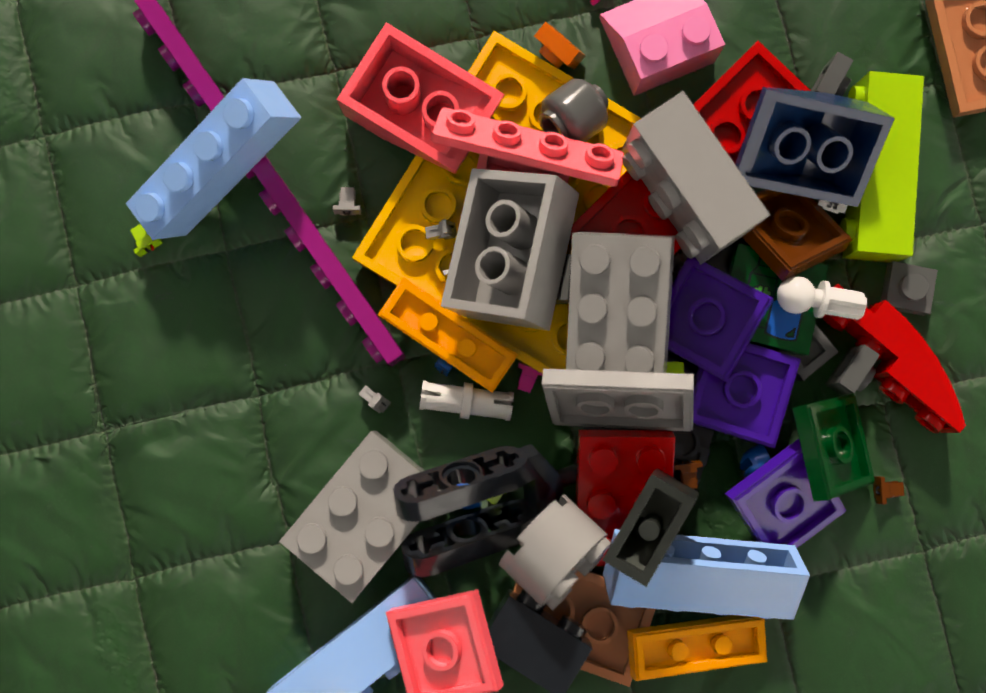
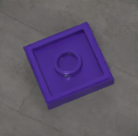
(713, 317)
(751, 399)
(779, 503)

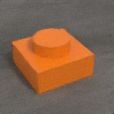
(558, 48)

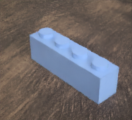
(213, 158)
(717, 579)
(356, 653)

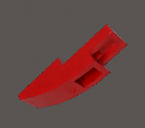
(908, 366)

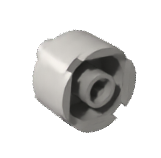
(554, 550)

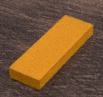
(448, 335)
(696, 646)

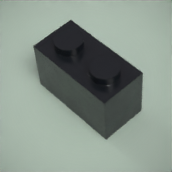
(537, 642)

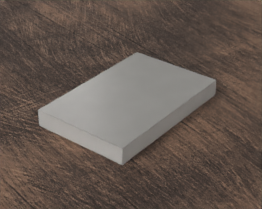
(620, 399)

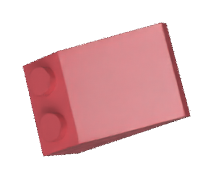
(404, 88)

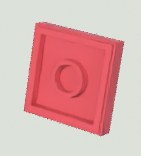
(445, 645)

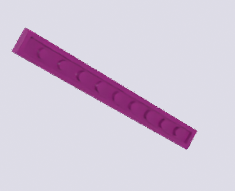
(276, 193)

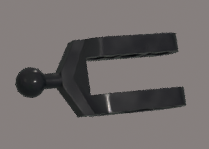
(503, 471)

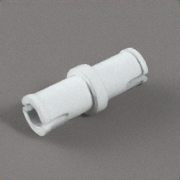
(466, 400)

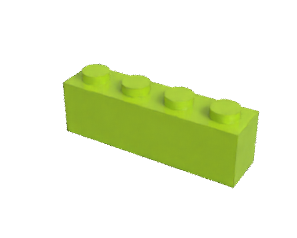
(885, 217)

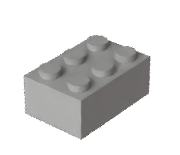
(691, 179)
(510, 248)
(619, 302)
(354, 518)

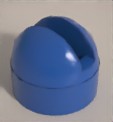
(753, 459)

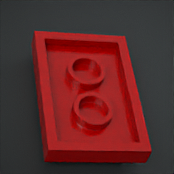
(615, 469)

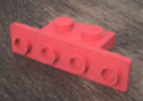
(526, 150)

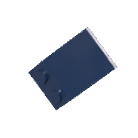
(813, 144)

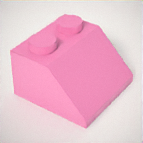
(661, 40)

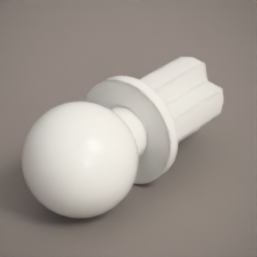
(799, 295)

